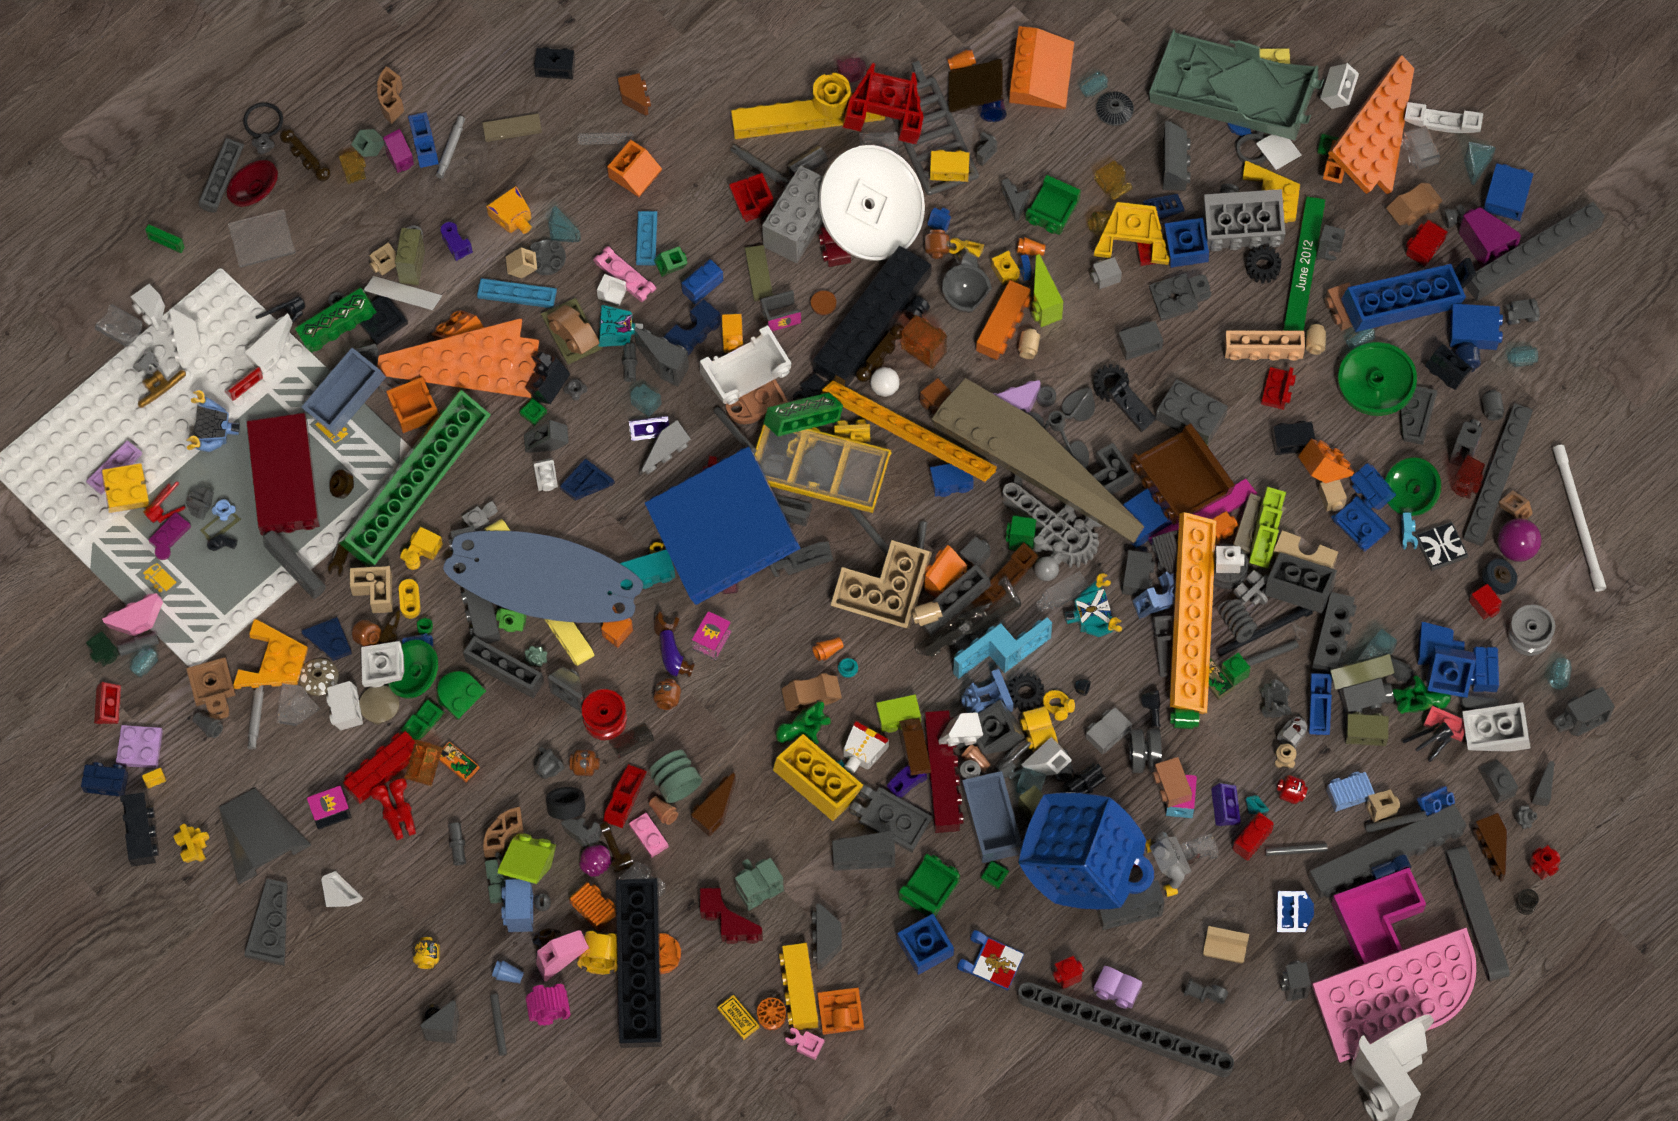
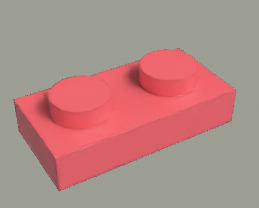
(1455, 723)

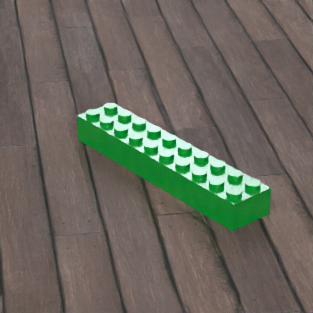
(414, 478)

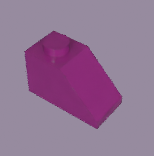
(398, 151)

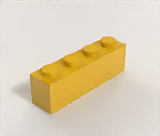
(800, 986)

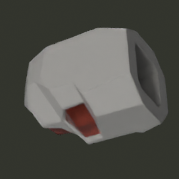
(1293, 732)

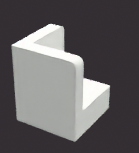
(611, 290)

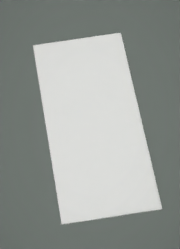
(402, 293)

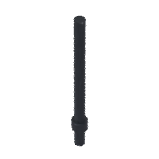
(1266, 629)

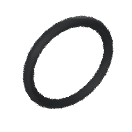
(262, 105)

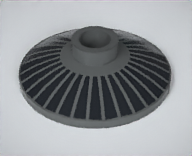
(1114, 115)

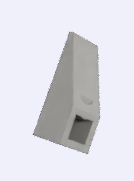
(666, 442)

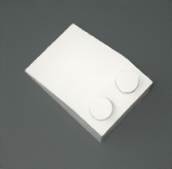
(1497, 728)

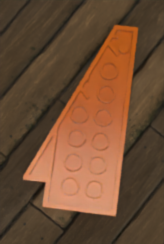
(1373, 138)
(479, 359)

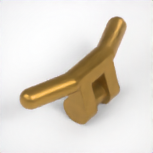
(161, 389)

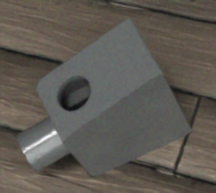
(1469, 438)

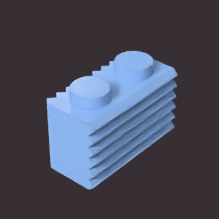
(1349, 791)

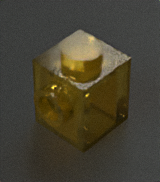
(352, 166)

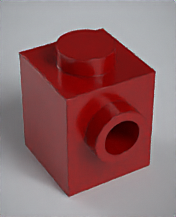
(1068, 972)

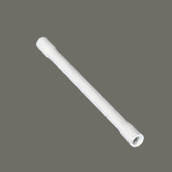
(1595, 572)

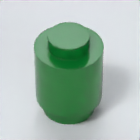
(1184, 718)

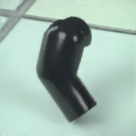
(221, 541)

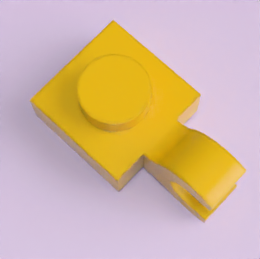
(973, 247)

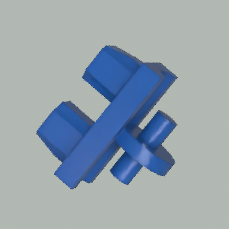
(1435, 800)

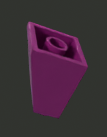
(1487, 236)

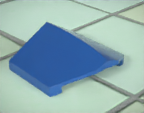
(1293, 911)

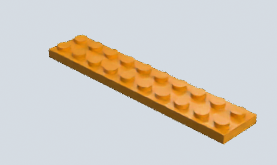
(1193, 613)

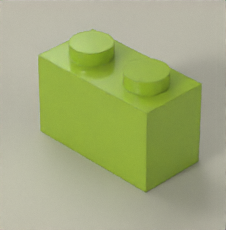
(897, 710)

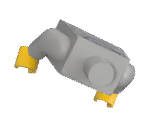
(1169, 859)

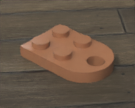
(756, 402)

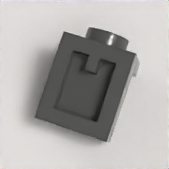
(987, 149)

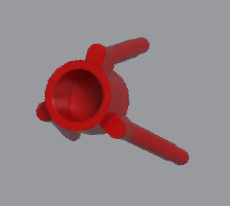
(154, 511)

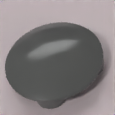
(549, 256)

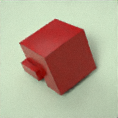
(752, 197)

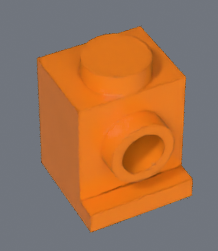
(1224, 526)

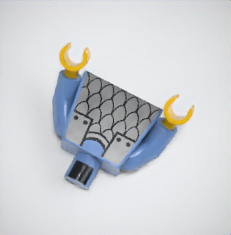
(211, 425)

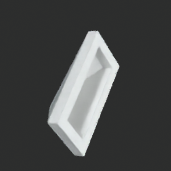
(338, 891)

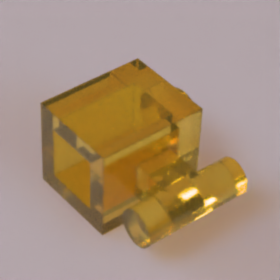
(1111, 178)

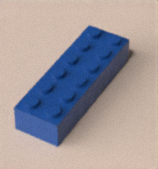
(1402, 297)

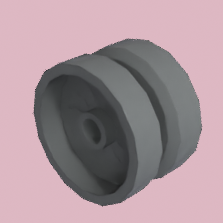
(1144, 750)

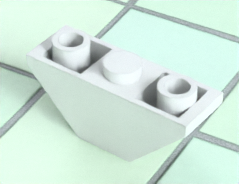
(185, 337)

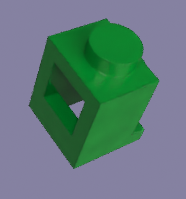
(670, 261)

